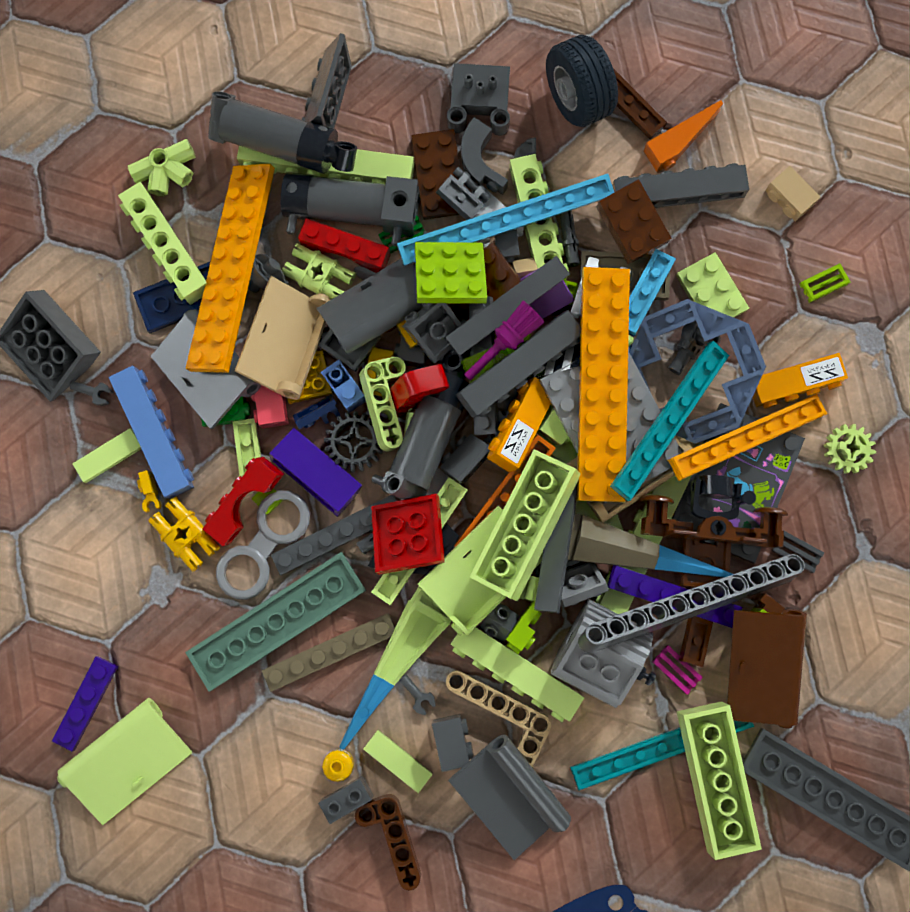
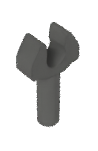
(92, 391)
(418, 695)

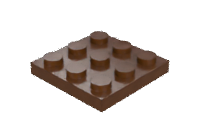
(499, 277)

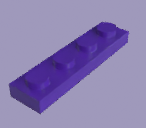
(85, 703)

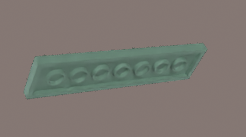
(275, 621)

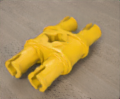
(172, 534)

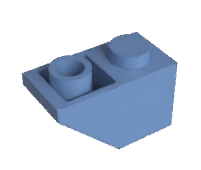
(344, 386)

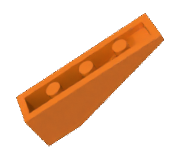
(669, 146)

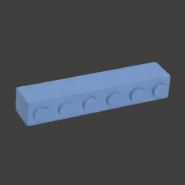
(151, 432)

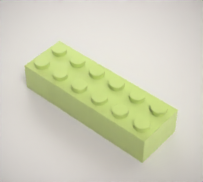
(525, 525)
(719, 780)

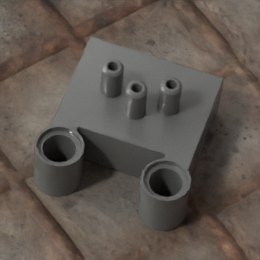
(480, 92)

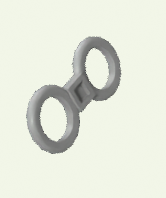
(262, 545)

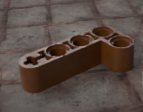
(394, 842)

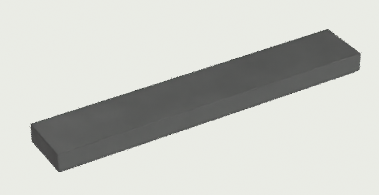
(501, 309)
(555, 561)

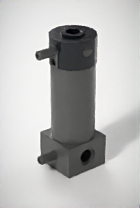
(351, 201)

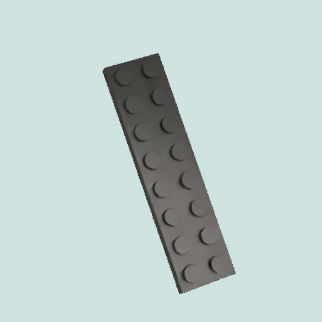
(830, 796)

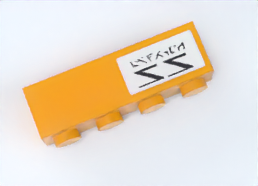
(800, 379)
(520, 426)

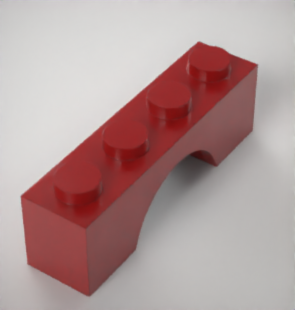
(331, 240)
(226, 522)

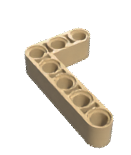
(505, 712)

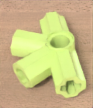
(160, 174)

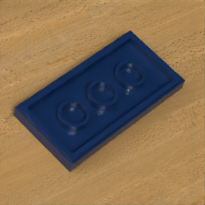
(161, 304)

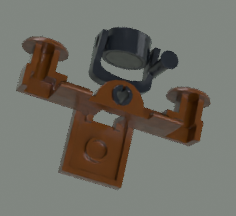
(717, 555)

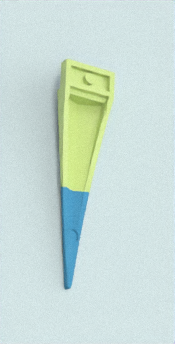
(415, 631)

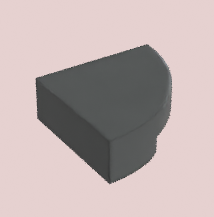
(526, 148)

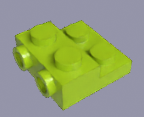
(522, 634)

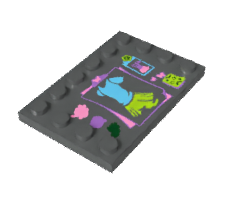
(760, 470)

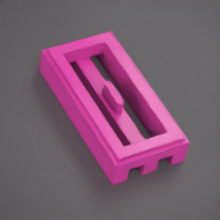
(691, 683)

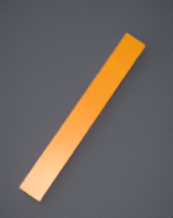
(747, 437)

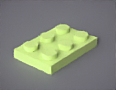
(712, 286)

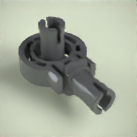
(268, 268)
(689, 347)

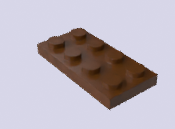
(435, 161)

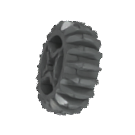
(345, 441)

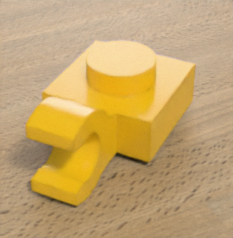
(148, 486)

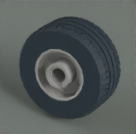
(582, 80)

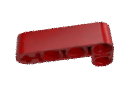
(415, 385)

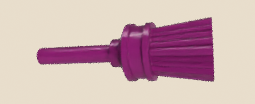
(509, 335)

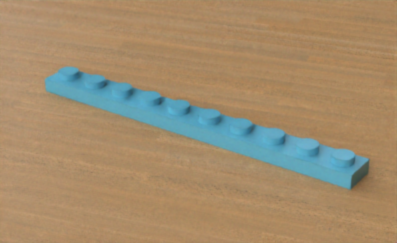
(514, 215)

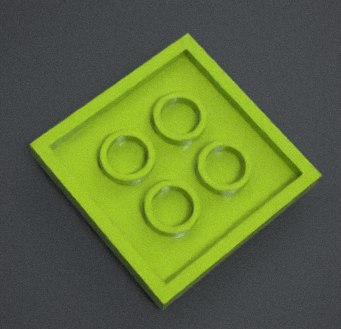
(450, 272)

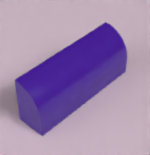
(315, 472)

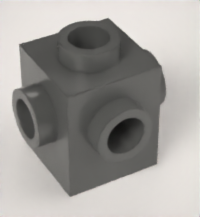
(499, 622)

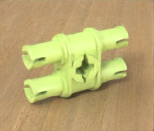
(316, 263)

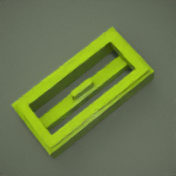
(808, 291)

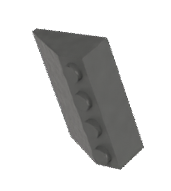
(330, 84)
(46, 344)

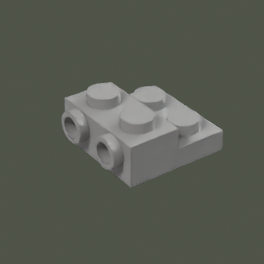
(582, 583)

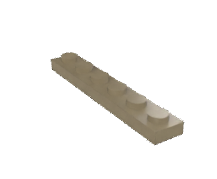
(329, 652)

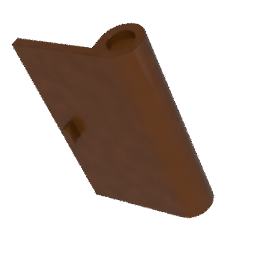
(769, 680)

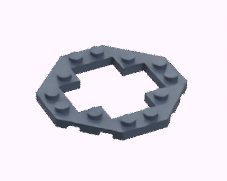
(711, 325)

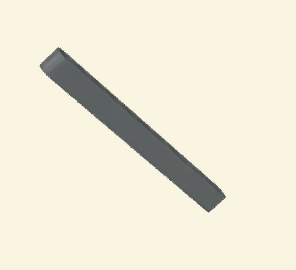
(764, 577)

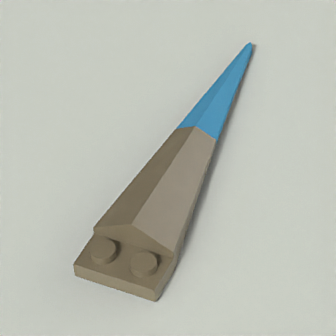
(605, 544)

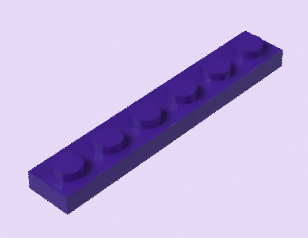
(655, 589)

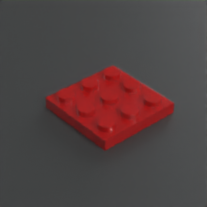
(407, 534)

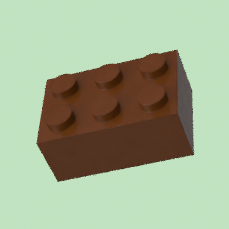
(633, 221)

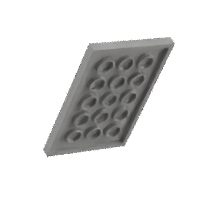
(642, 410)

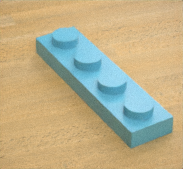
(648, 288)

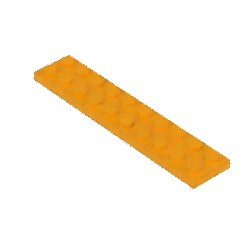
(230, 269)
(603, 382)

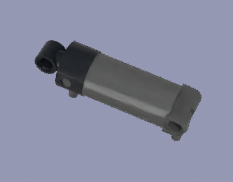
(278, 135)
(426, 436)

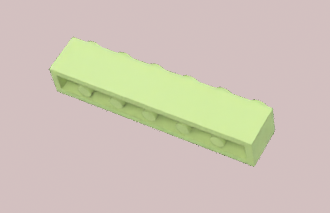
(518, 672)

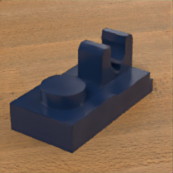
(309, 415)

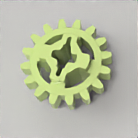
(840, 448)

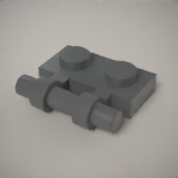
(460, 197)

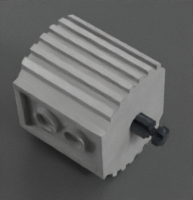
(607, 672)

